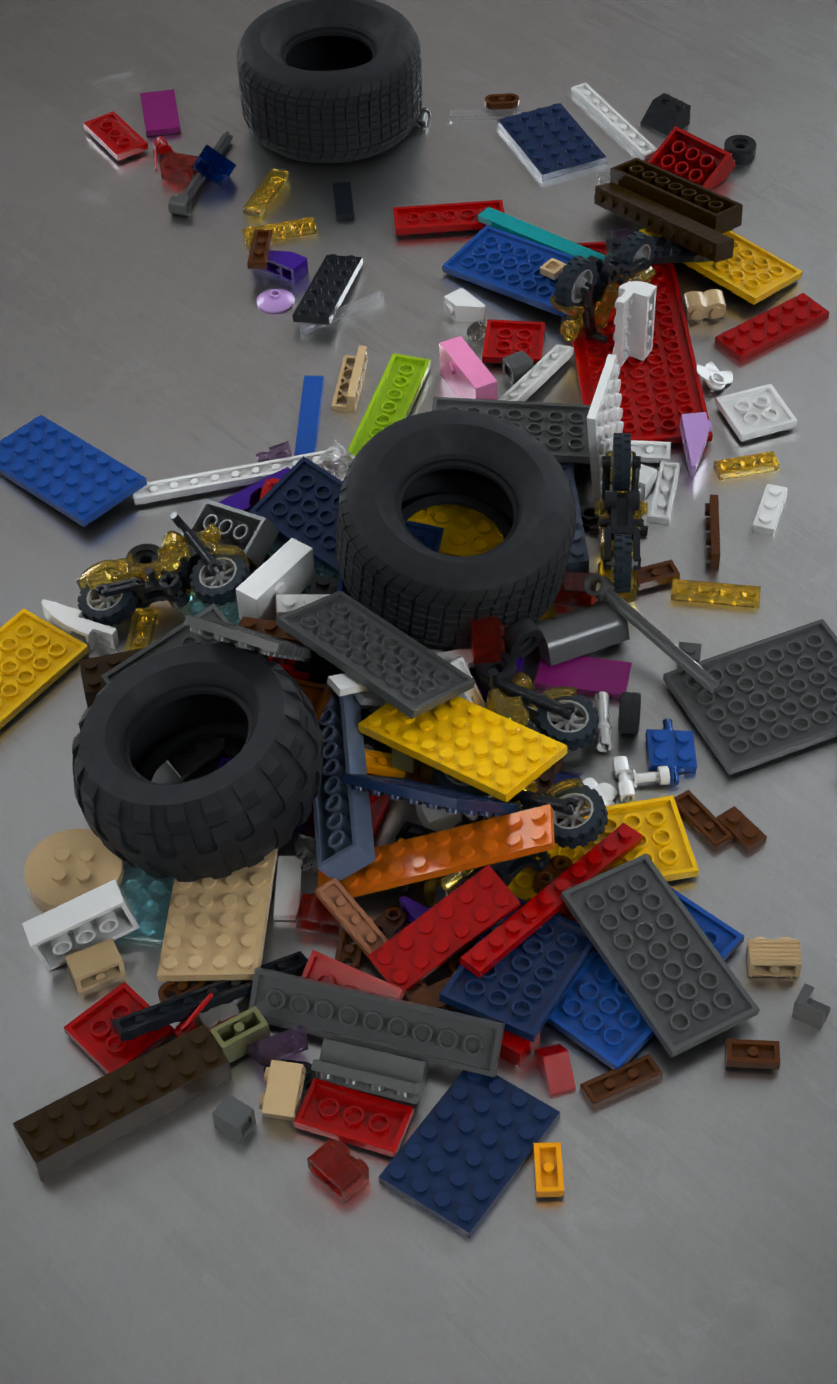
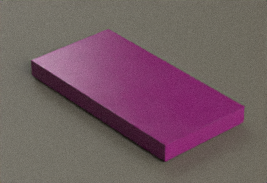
(160, 112)
(587, 674)

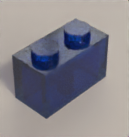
(214, 166)

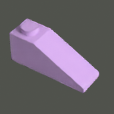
(694, 434)

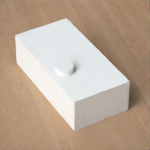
(285, 572)
(80, 924)

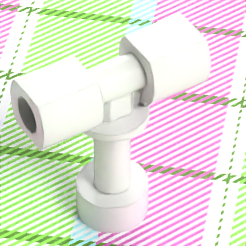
(628, 778)

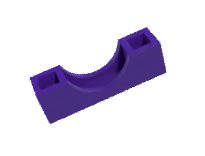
(250, 496)

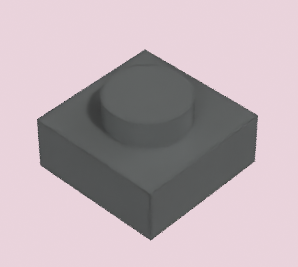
(691, 649)

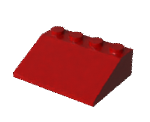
(693, 159)

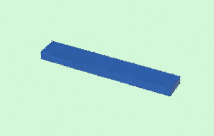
(309, 415)

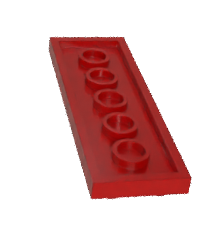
(442, 217)
(771, 327)
(444, 930)

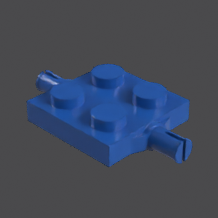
(671, 749)

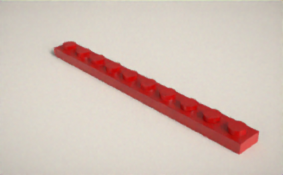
(548, 901)

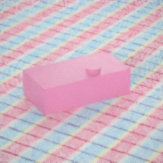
(465, 371)

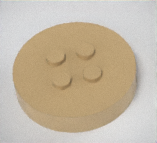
(69, 867)

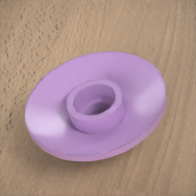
(275, 301)

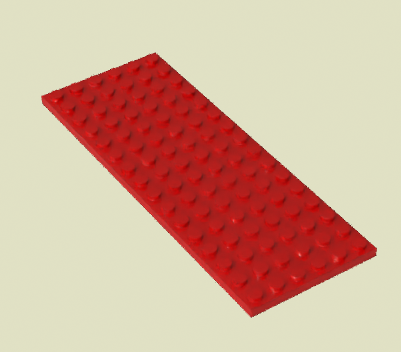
(661, 385)

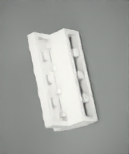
(634, 321)

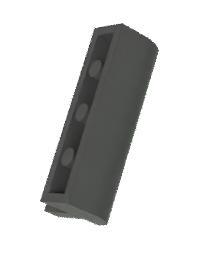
(581, 632)
(371, 1070)

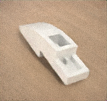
(73, 623)

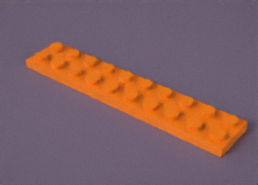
(453, 851)

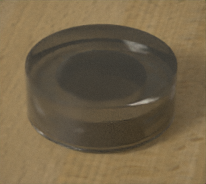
(476, 330)

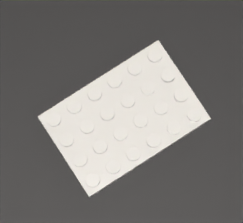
(604, 420)

